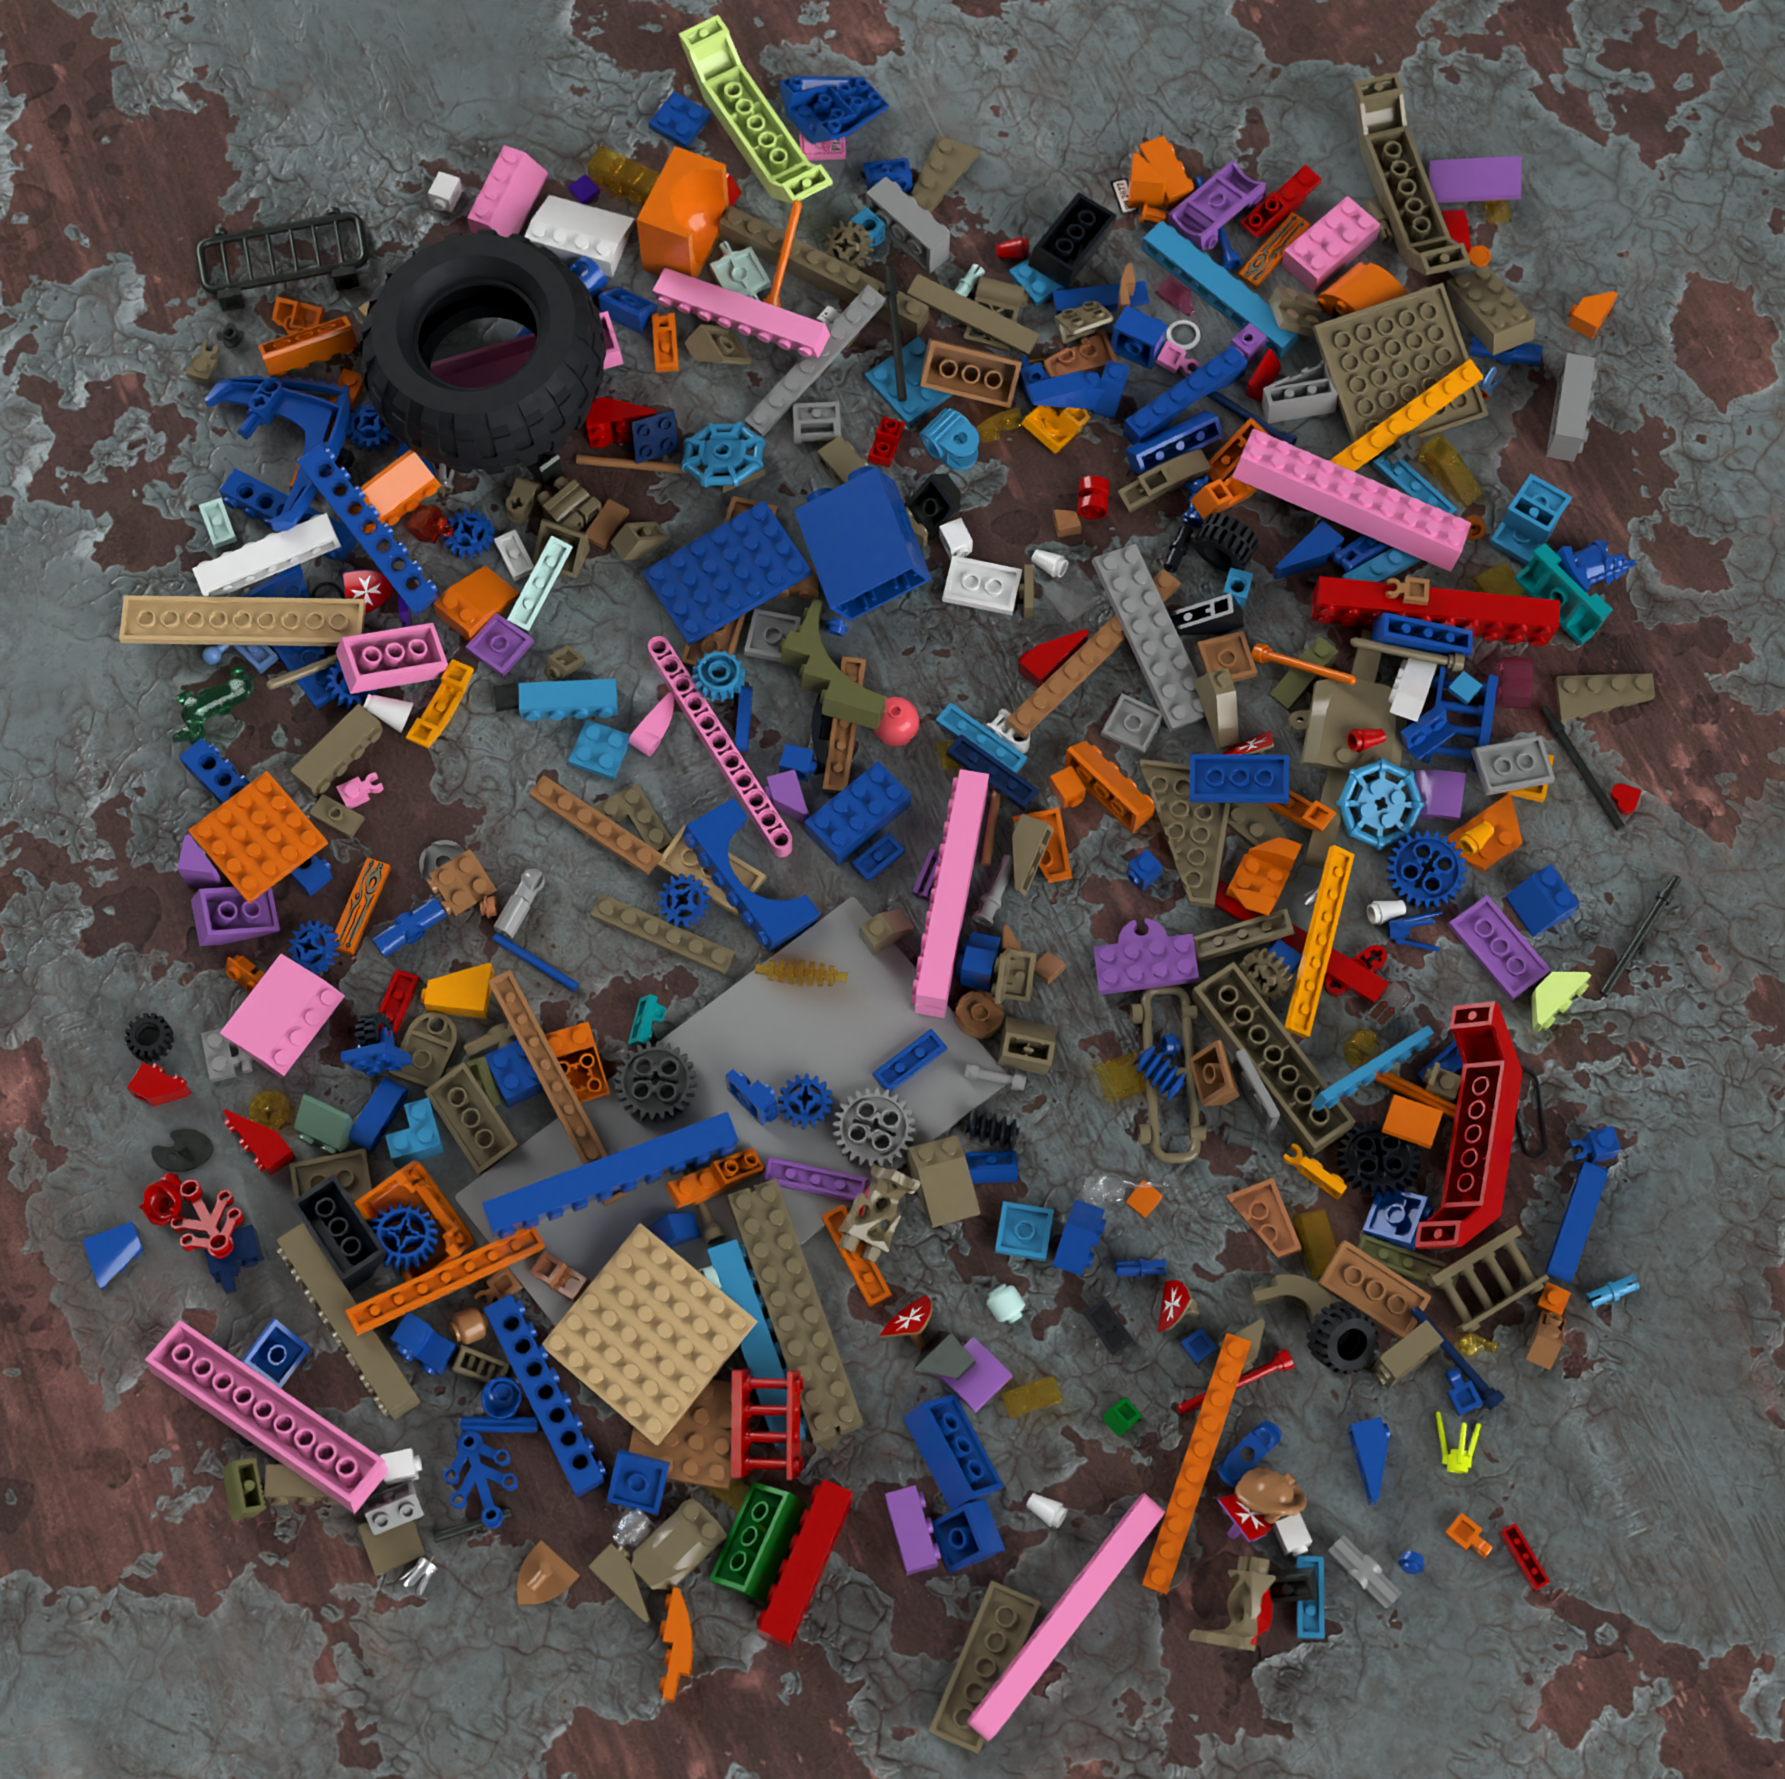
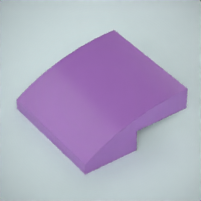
(1441, 793)
(981, 1380)

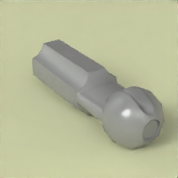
(519, 903)

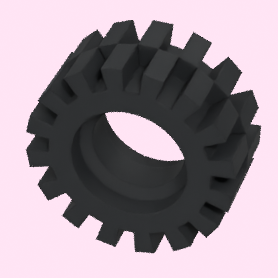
(143, 1024)

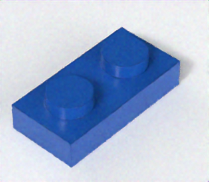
(878, 857)

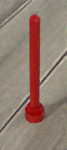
(1280, 1362)

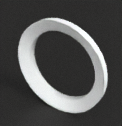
(1188, 346)

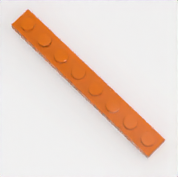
(443, 1280)

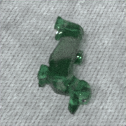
(211, 702)

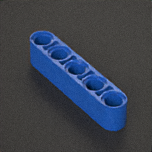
(1576, 1221)

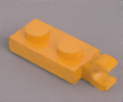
(1314, 1172)

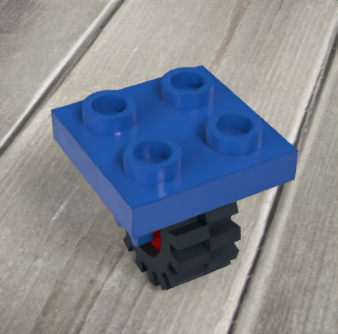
(375, 1047)

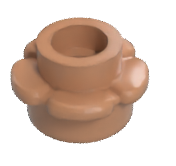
(489, 907)

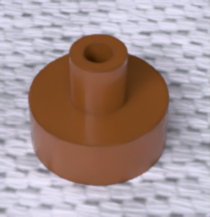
(1477, 527)

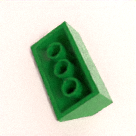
(751, 1556)

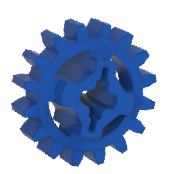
(369, 431)
(476, 527)
(341, 691)
(678, 907)
(319, 936)
(795, 1100)

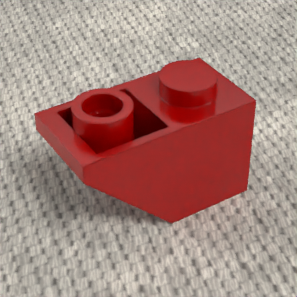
(156, 1087)

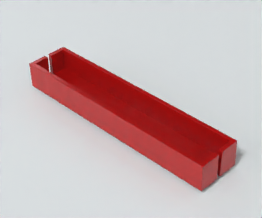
(1487, 614)

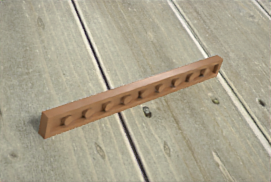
(1079, 666)
(549, 1071)

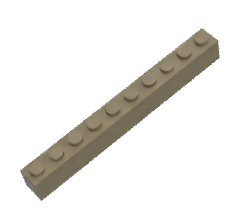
(817, 267)

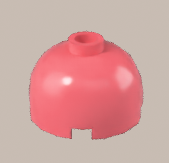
(898, 723)

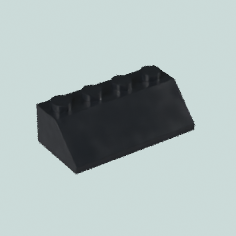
(340, 1232)

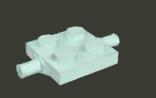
(740, 272)

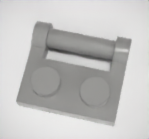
(816, 416)

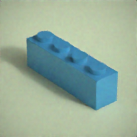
(568, 699)

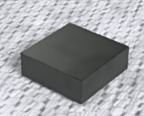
(506, 697)

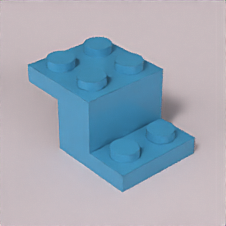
(1530, 519)

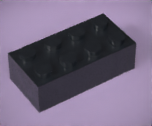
(1072, 240)

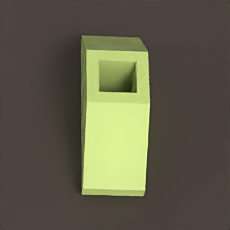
(1554, 995)

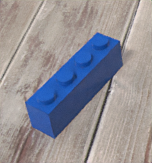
(1174, 442)
(1421, 635)

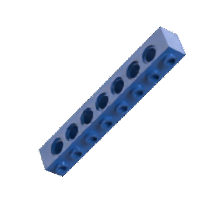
(313, 464)
(198, 758)
(499, 1315)

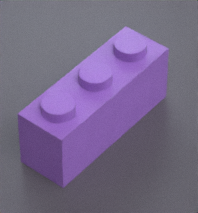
(912, 1530)

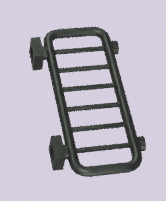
(343, 273)

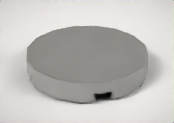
(437, 855)

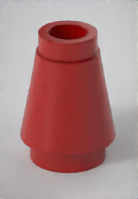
(1014, 248)
(1363, 739)

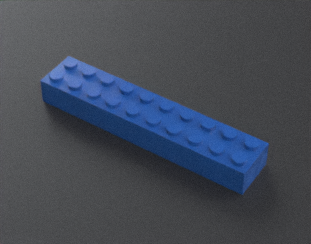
(610, 1174)

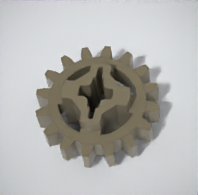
(846, 237)
(1266, 974)

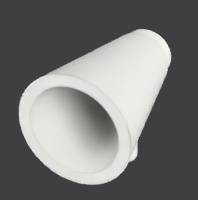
(389, 710)

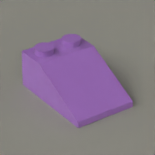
(226, 917)

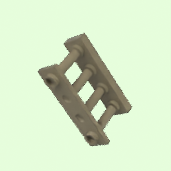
(1465, 1267)

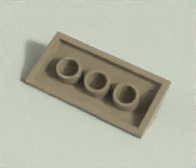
(472, 1118)

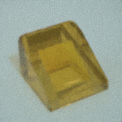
(945, 761)

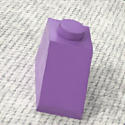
(786, 795)

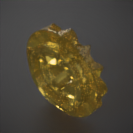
(262, 1102)

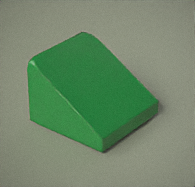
(1122, 1416)

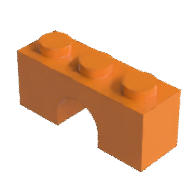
(1221, 495)

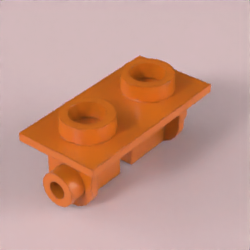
(240, 971)

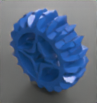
(412, 1239)

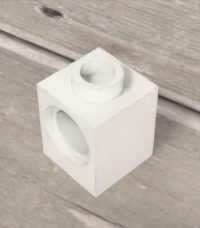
(445, 192)
(955, 538)
(401, 1466)

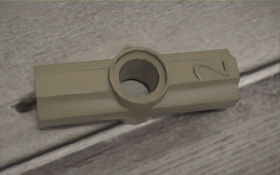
(495, 1039)

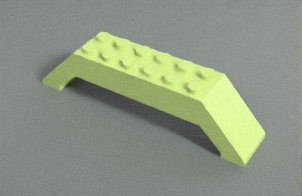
(748, 115)

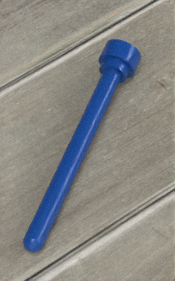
(1231, 259)

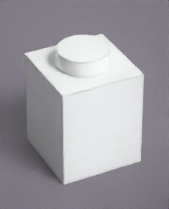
(1292, 1535)

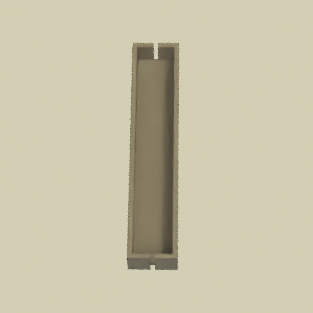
(795, 1310)

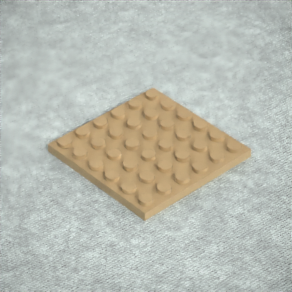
(649, 1334)

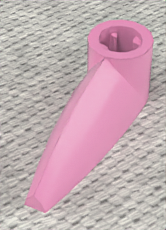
(652, 729)

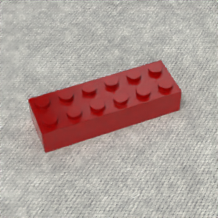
(806, 1564)

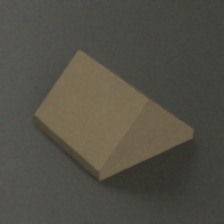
(568, 535)

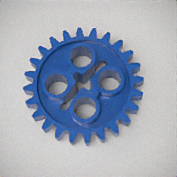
(1446, 881)

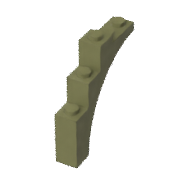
(819, 674)

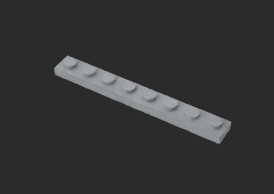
(809, 368)

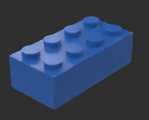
(857, 813)

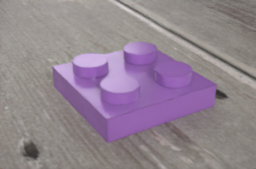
(499, 644)

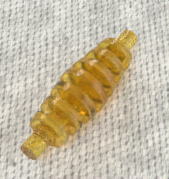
(801, 972)

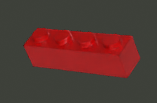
(1524, 1557)

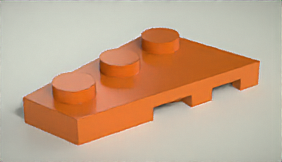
(1055, 861)

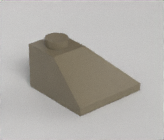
(717, 345)

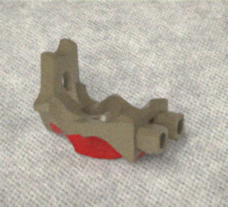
(865, 1219)
(1247, 1605)

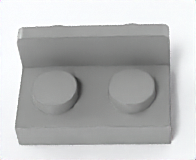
(392, 1507)

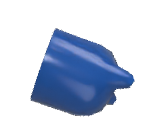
(593, 277)

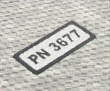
(1120, 190)

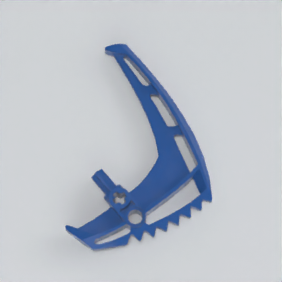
(312, 414)

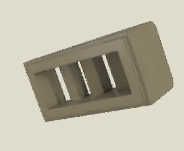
(462, 1350)

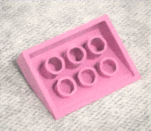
(282, 1015)

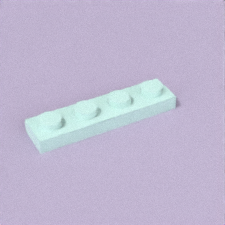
(539, 583)

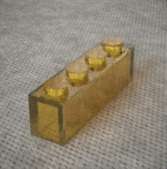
(621, 174)

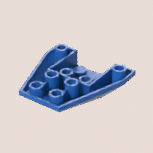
(830, 105)

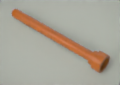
(773, 298)
(1262, 653)

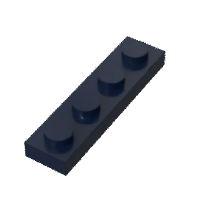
(1000, 776)

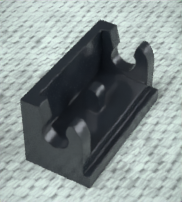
(1109, 1327)

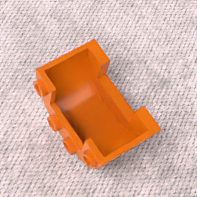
(1360, 289)

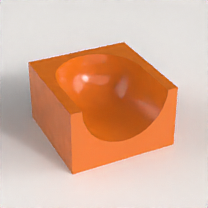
(683, 214)

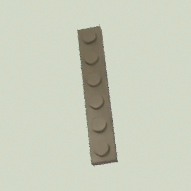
(662, 934)

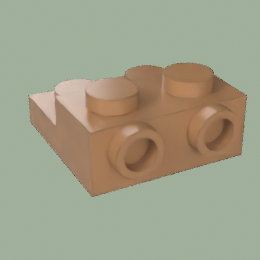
(460, 883)

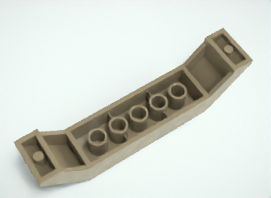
(1401, 178)

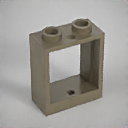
(1406, 1354)

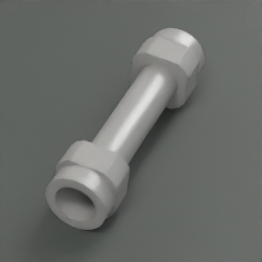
(973, 1072)

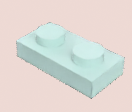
(217, 523)

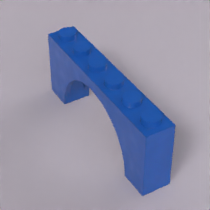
(769, 919)

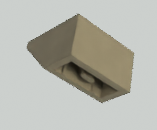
(1026, 1046)

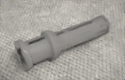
(992, 899)

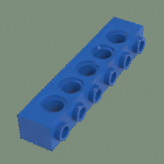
(240, 485)

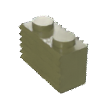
(243, 1488)

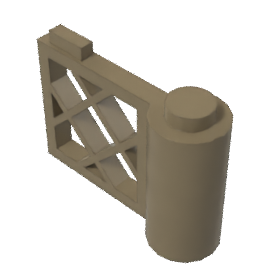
(1000, 296)

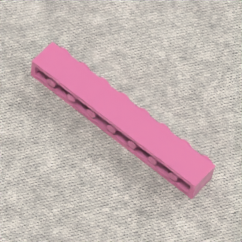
(741, 313)

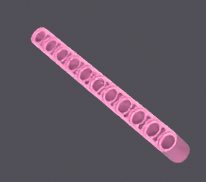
(724, 755)
(1065, 1617)

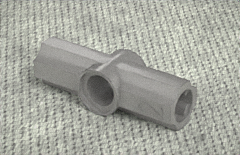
(1364, 1572)

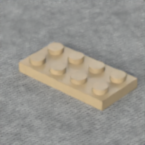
(681, 859)

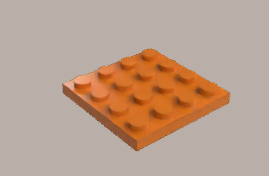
(257, 837)

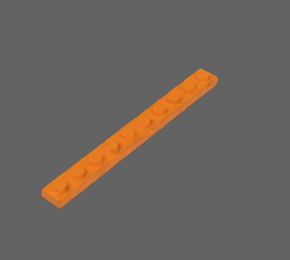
(1196, 1463)

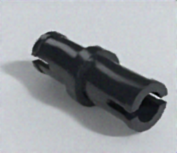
(1178, 549)

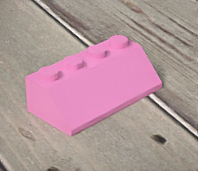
(507, 193)

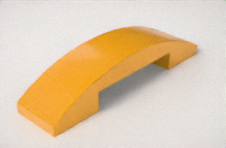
(442, 706)

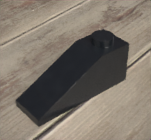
(1209, 617)

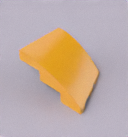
(1055, 425)

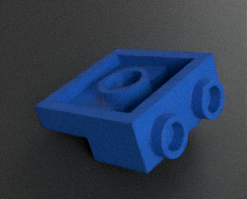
(756, 1099)
(1398, 1217)

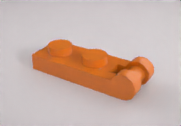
(665, 343)

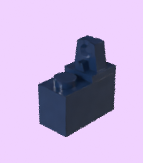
(245, 1253)

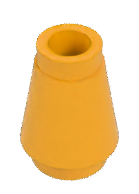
(1475, 838)

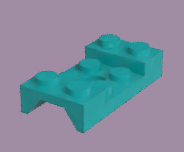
(1578, 611)

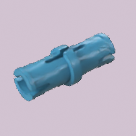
(1612, 1291)

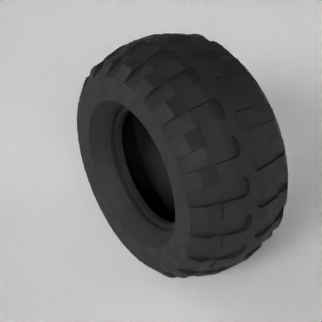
(466, 282)

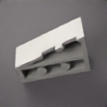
(1300, 396)

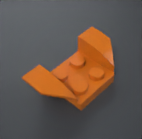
(1263, 874)

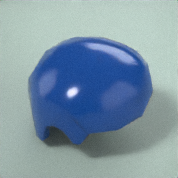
(501, 1397)

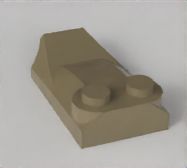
(677, 1546)

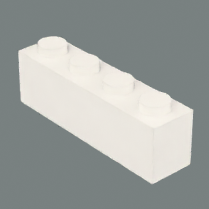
(1411, 688)

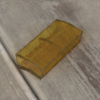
(1316, 1241)

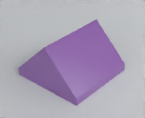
(196, 867)

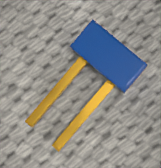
(1025, 362)

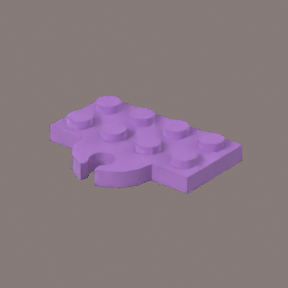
(1145, 960)

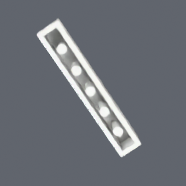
(266, 556)

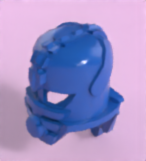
(1600, 564)

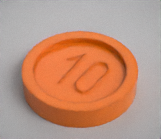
(1479, 256)

